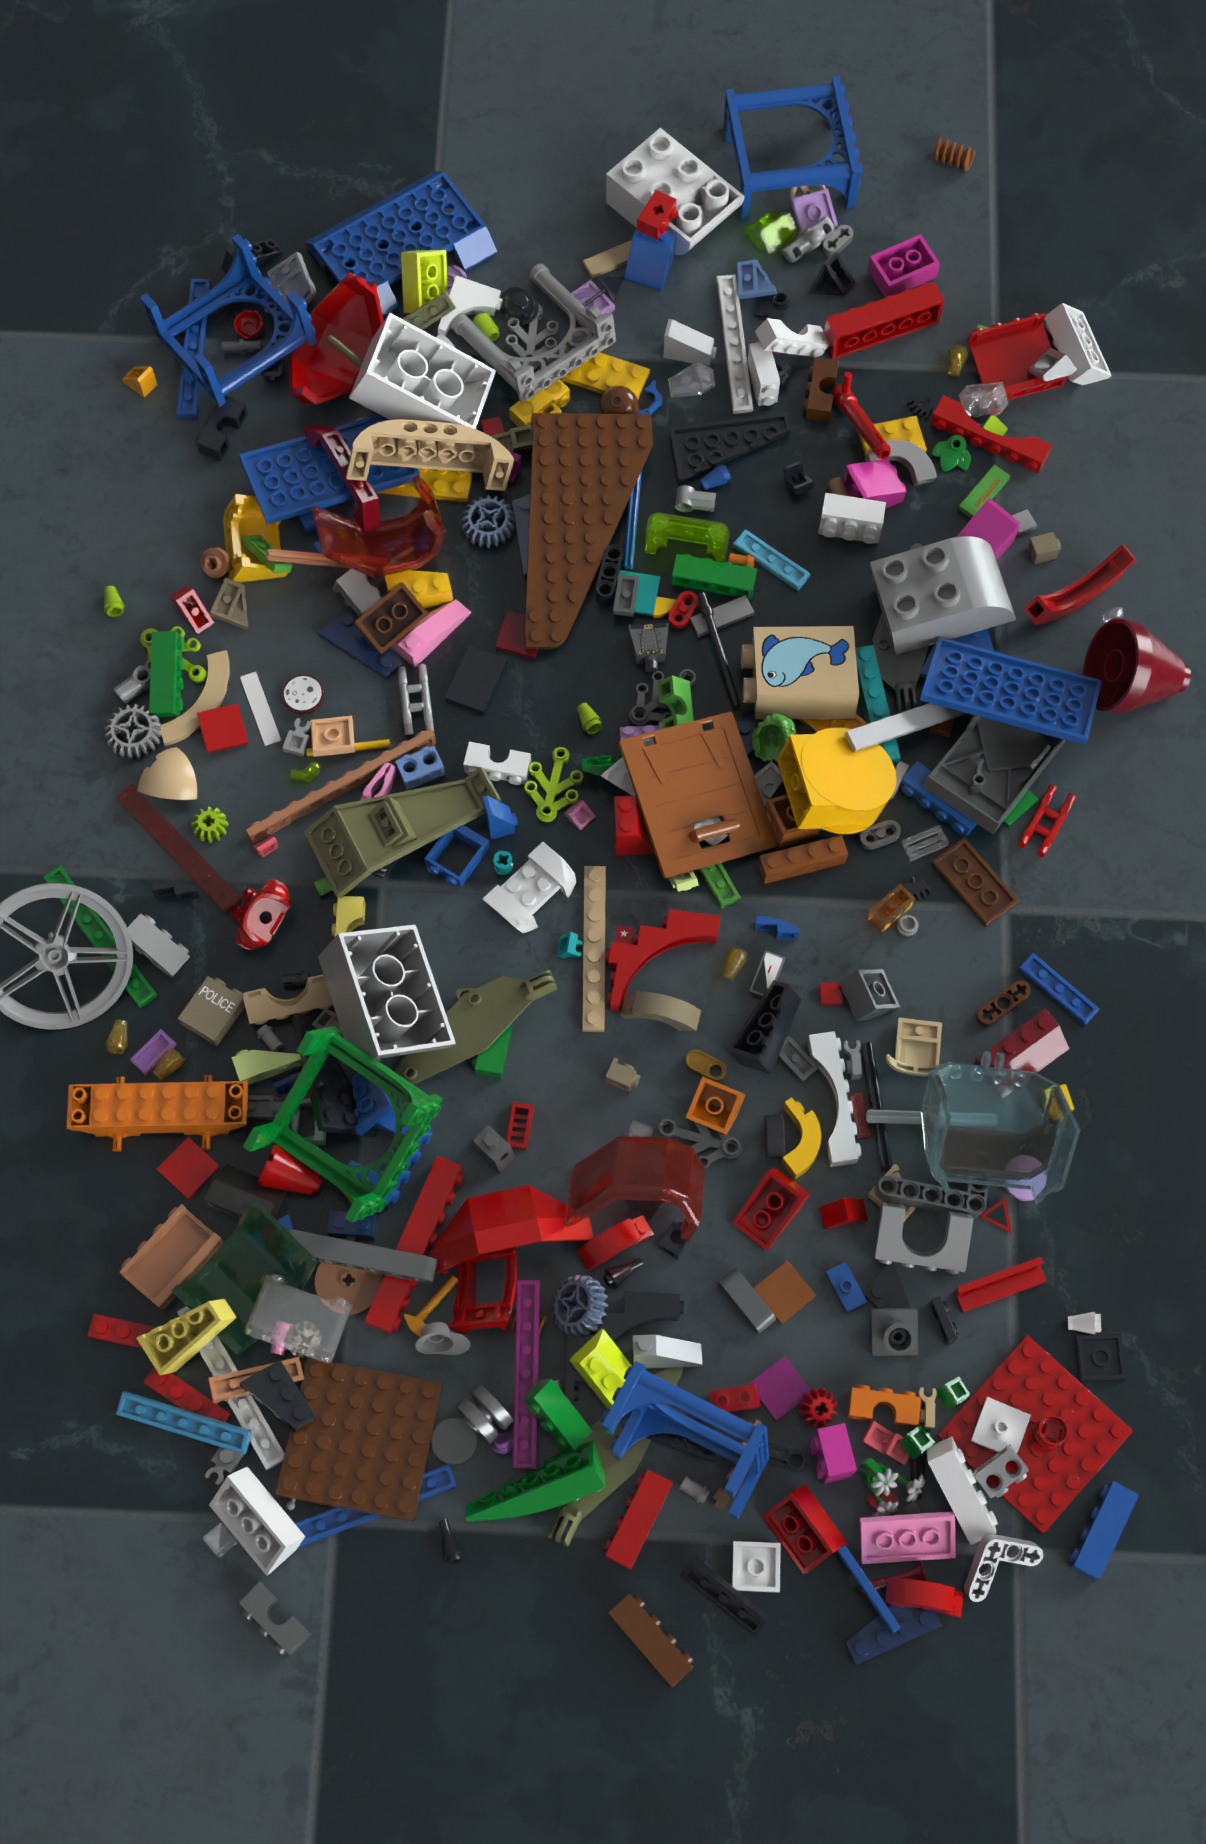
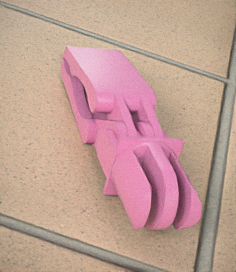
(385, 777)

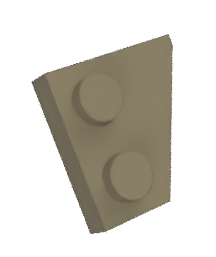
(231, 604)

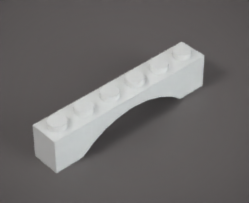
(841, 1145)

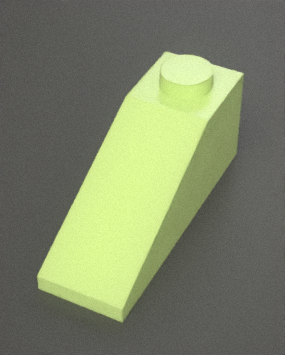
(260, 1065)

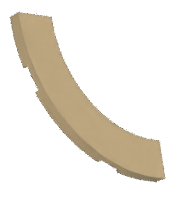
(209, 699)

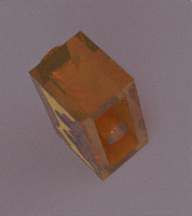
(891, 908)

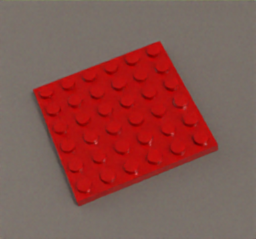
(1042, 1387)

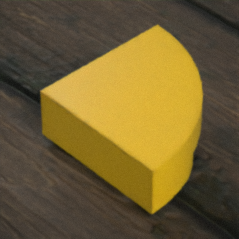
(663, 606)

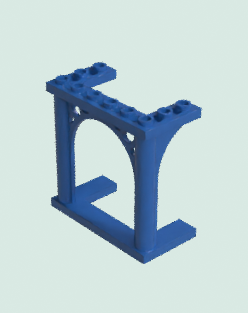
(839, 175)
(238, 279)
(648, 1399)

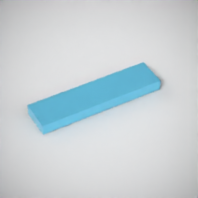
(771, 560)

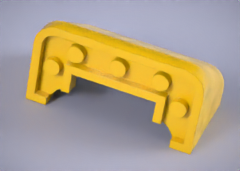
(245, 519)

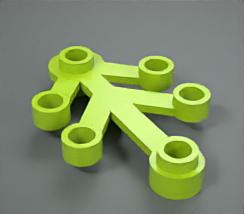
(201, 677)
(553, 788)

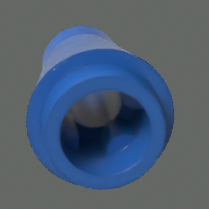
(716, 477)

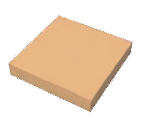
(332, 736)

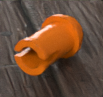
(741, 560)

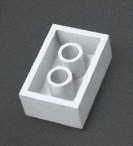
(852, 518)

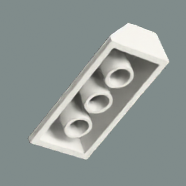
(1077, 341)
(256, 1520)

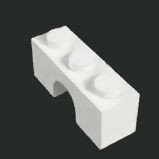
(513, 769)

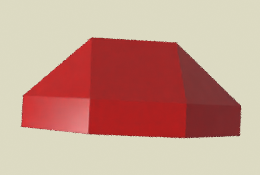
(353, 317)
(505, 1222)

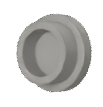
(907, 925)

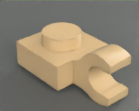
(927, 1414)

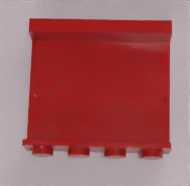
(1008, 352)

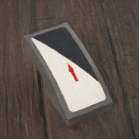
(767, 972)

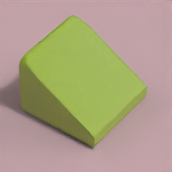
(995, 426)

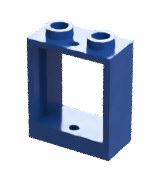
(470, 838)

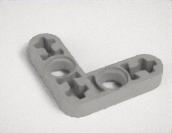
(997, 1554)

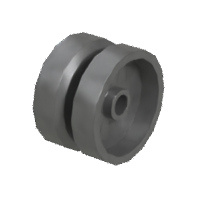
(482, 1415)

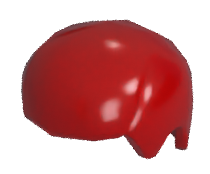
(249, 325)

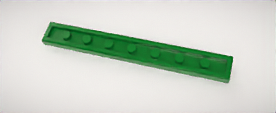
(101, 937)

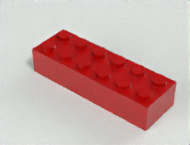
(883, 320)

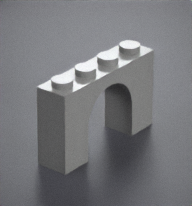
(949, 1255)

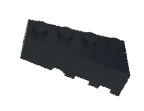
(766, 1028)

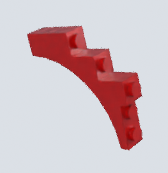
(677, 930)

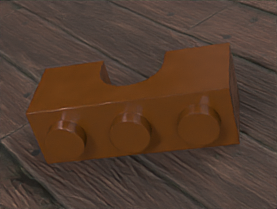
(823, 376)

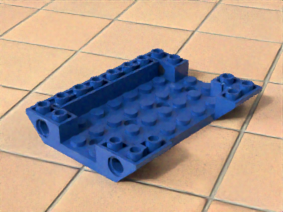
(391, 223)

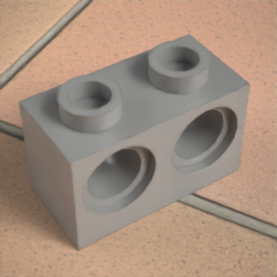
(996, 1467)

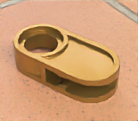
(700, 1064)

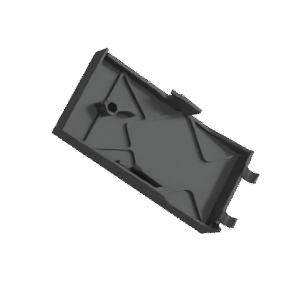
(991, 769)

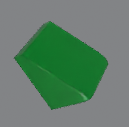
(953, 1393)
(916, 1442)

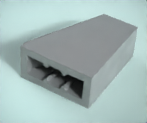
(687, 344)

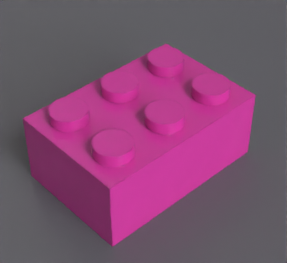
(903, 266)
(833, 1454)

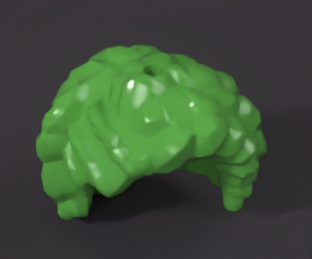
(771, 736)

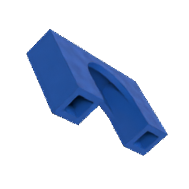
(388, 1125)

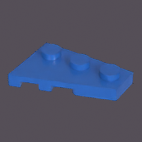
(370, 1102)

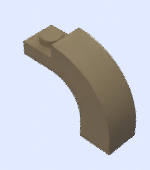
(661, 1008)

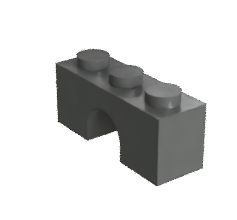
(258, 1605)

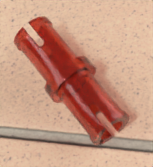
(859, 1116)

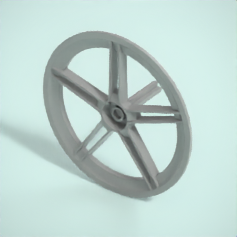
(56, 955)

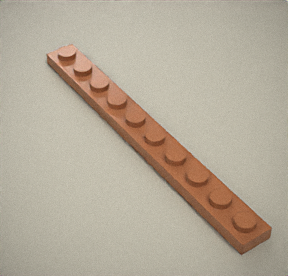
(335, 789)

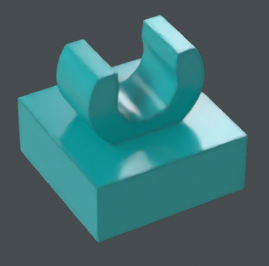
(567, 946)

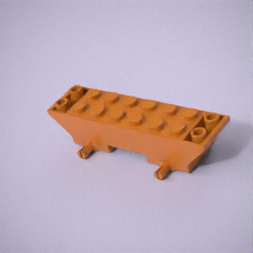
(171, 1107)

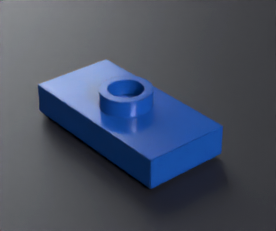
(846, 1287)

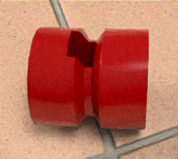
(1051, 1432)

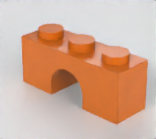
(904, 1406)

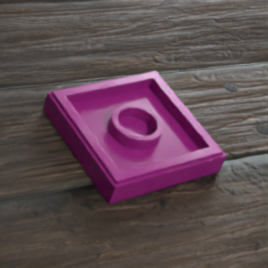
(780, 1388)

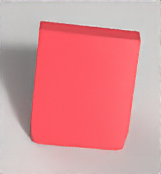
(266, 846)

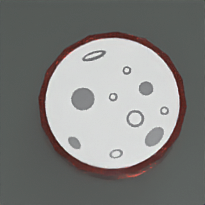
(303, 694)

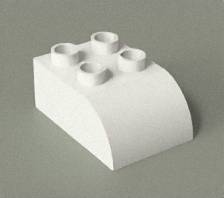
(420, 377)

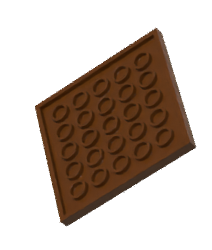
(365, 1443)

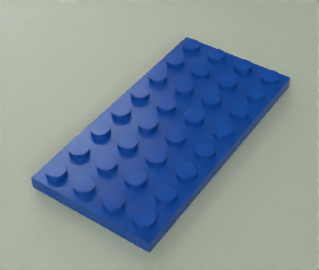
(296, 478)
(1011, 690)

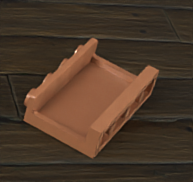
(171, 1256)

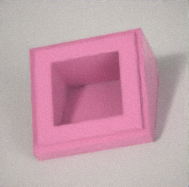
(579, 814)

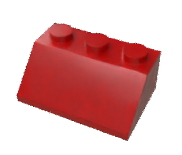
(804, 1529)

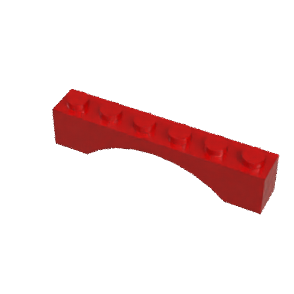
(1027, 451)

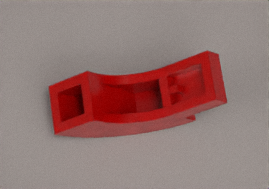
(614, 1241)
(924, 1596)

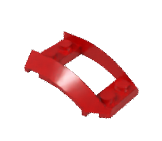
(489, 1315)

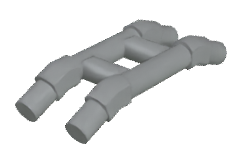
(424, 706)

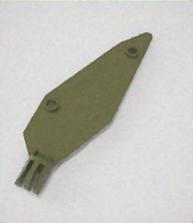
(477, 1022)
(615, 1470)

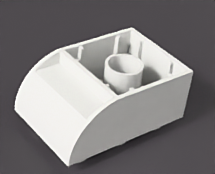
(667, 166)

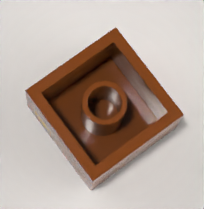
(784, 823)

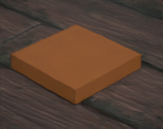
(784, 1292)

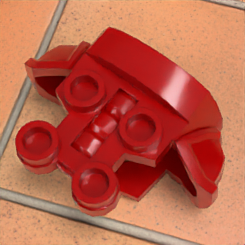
(271, 898)

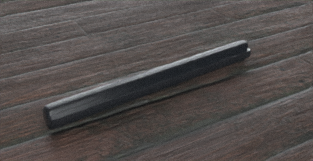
(876, 1104)

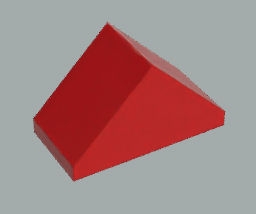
(843, 1213)

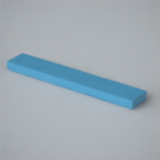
(184, 1422)

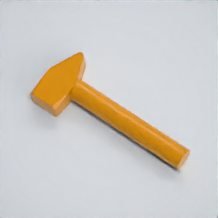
(415, 1323)

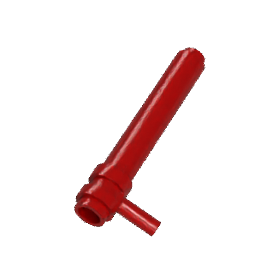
(849, 405)

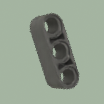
(746, 1301)

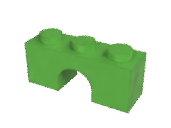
(677, 696)

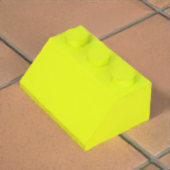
(422, 277)
(601, 1366)

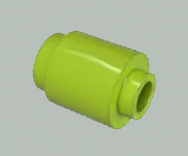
(487, 325)

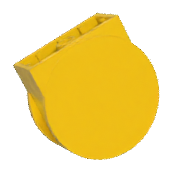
(832, 784)

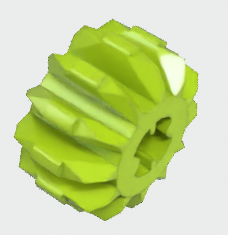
(217, 824)

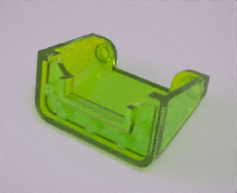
(665, 526)

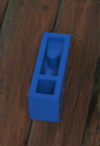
(498, 818)

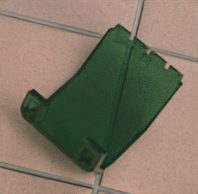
(239, 1269)

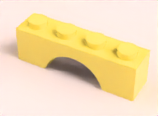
(348, 913)

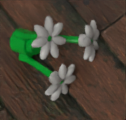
(874, 1473)

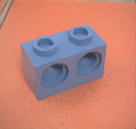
(423, 772)

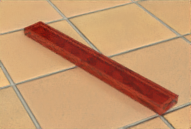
(179, 849)

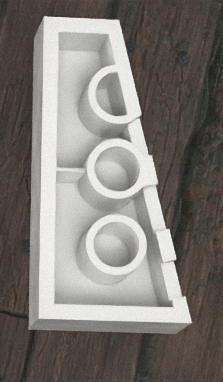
(960, 1490)

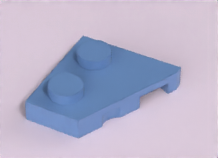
(753, 280)

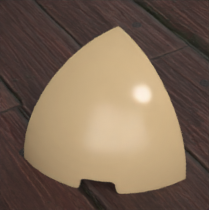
(169, 777)

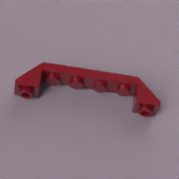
(367, 514)

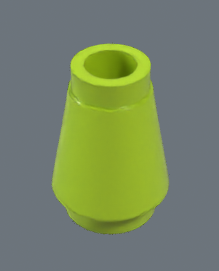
(112, 602)
(589, 719)

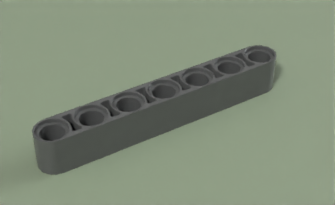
(367, 1257)

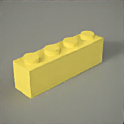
(184, 1336)

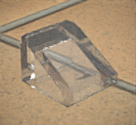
(640, 1129)

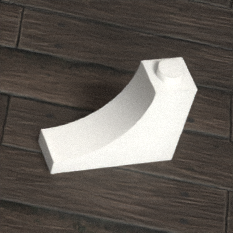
(470, 299)

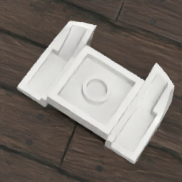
(532, 887)

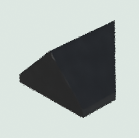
(833, 278)

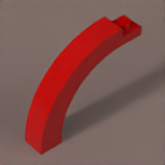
(1065, 601)

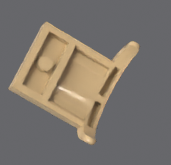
(916, 1047)

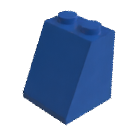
(650, 259)

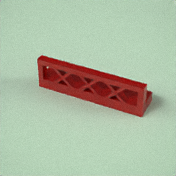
(1000, 1285)

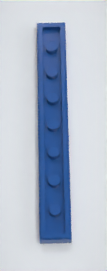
(193, 344)
(341, 1519)

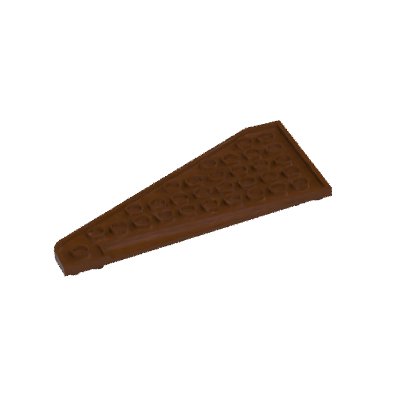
(577, 495)

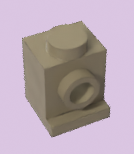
(622, 1076)

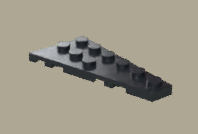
(331, 1089)

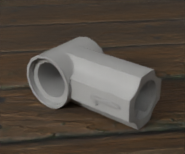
(690, 499)
(133, 685)

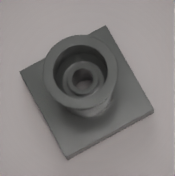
(886, 1323)

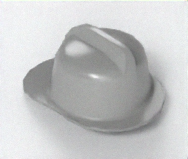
(440, 1339)

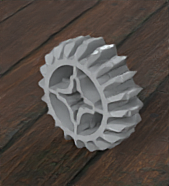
(119, 727)

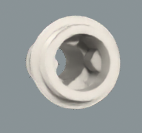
(1085, 1323)

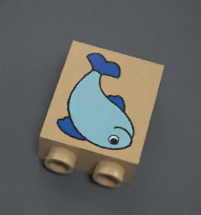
(802, 672)

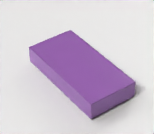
(152, 1052)

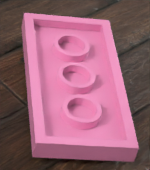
(907, 1537)

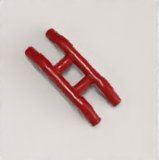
(1058, 818)

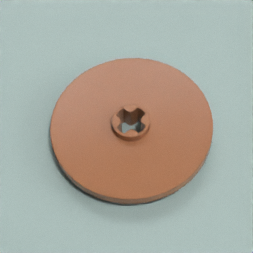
(360, 1293)

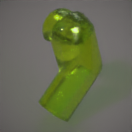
(306, 774)

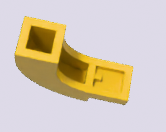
(804, 1155)

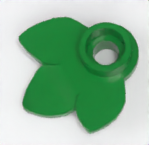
(952, 456)

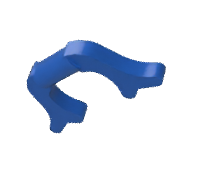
(656, 403)

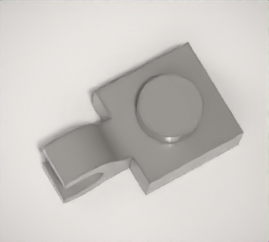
(853, 1065)

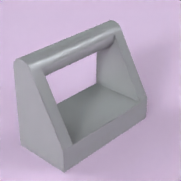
(1052, 366)

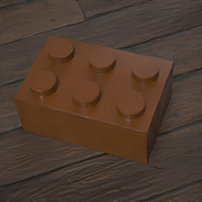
(390, 618)

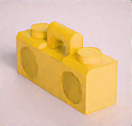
(545, 401)

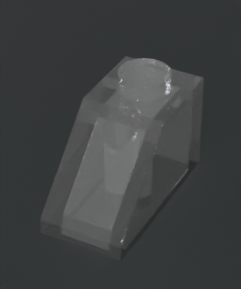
(692, 381)

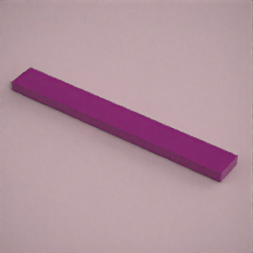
(525, 1372)

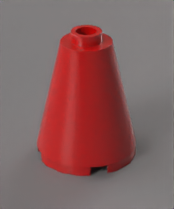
(288, 1173)

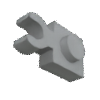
(297, 740)
(225, 1461)

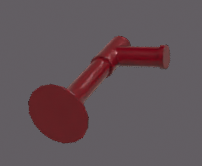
(916, 1574)

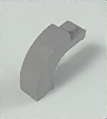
(912, 458)

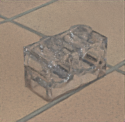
(984, 399)

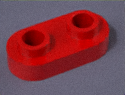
(683, 611)

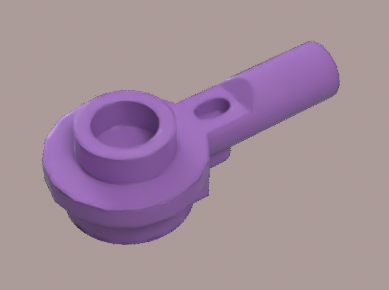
(503, 1443)

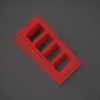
(520, 1106)

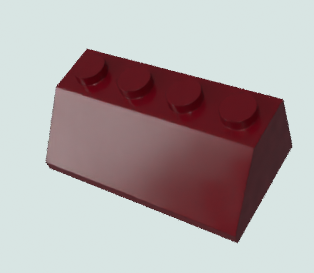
(1031, 1045)

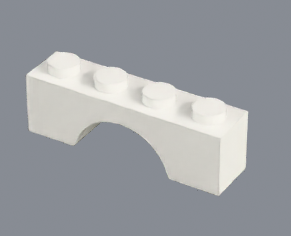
(778, 338)

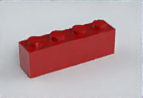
(638, 1520)

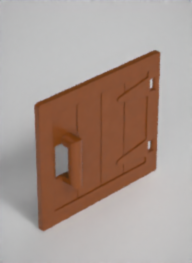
(692, 779)

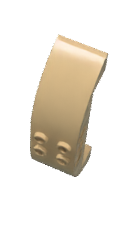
(430, 447)

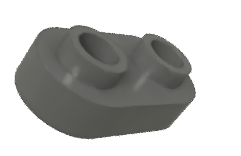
(878, 834)

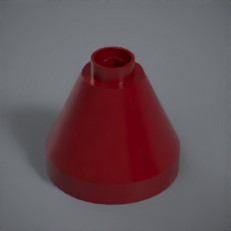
(1132, 667)

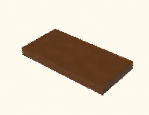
(975, 882)

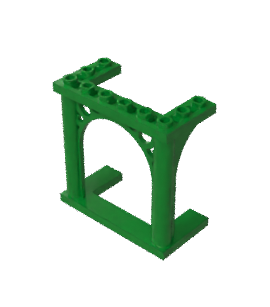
(421, 1107)

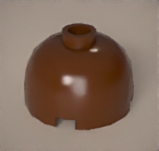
(619, 401)

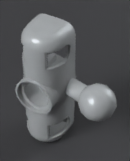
(808, 240)

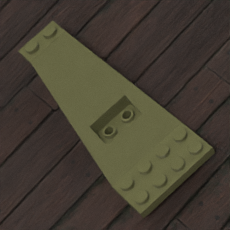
(358, 840)

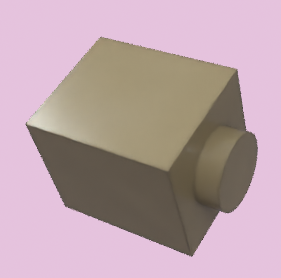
(1043, 548)

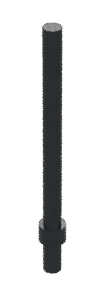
(707, 614)

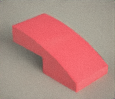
(885, 1442)

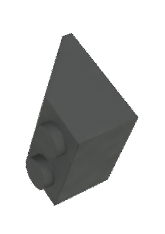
(869, 994)

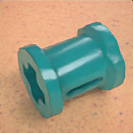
(505, 857)

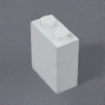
(763, 374)

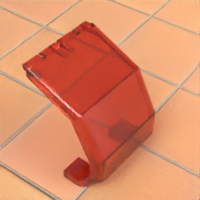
(390, 549)
(639, 1171)

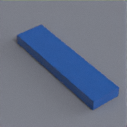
(1058, 989)
(868, 1589)

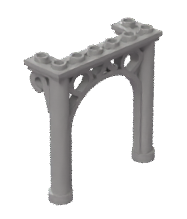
(519, 371)

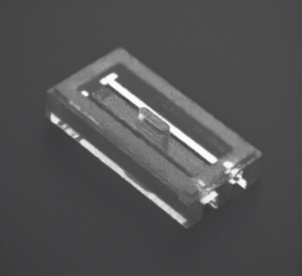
(909, 850)

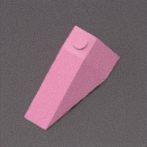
(430, 632)

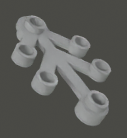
(531, 338)

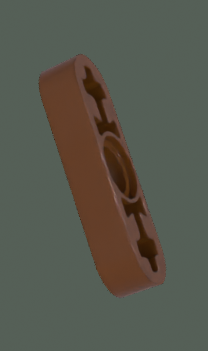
(1002, 1012)

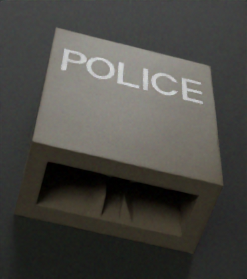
(212, 1010)

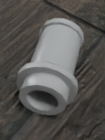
(270, 1039)
(695, 1490)

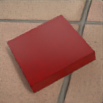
(222, 728)
(188, 1168)

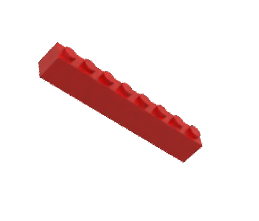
(416, 1239)

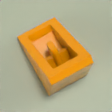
(141, 380)

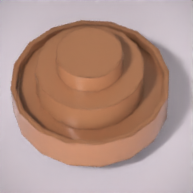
(215, 562)

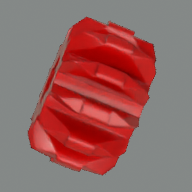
(818, 1398)

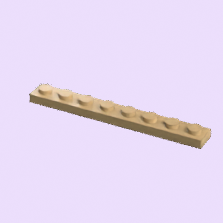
(594, 949)

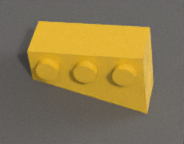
(428, 587)

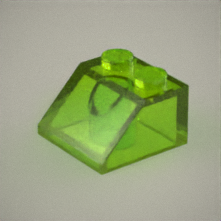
(771, 231)

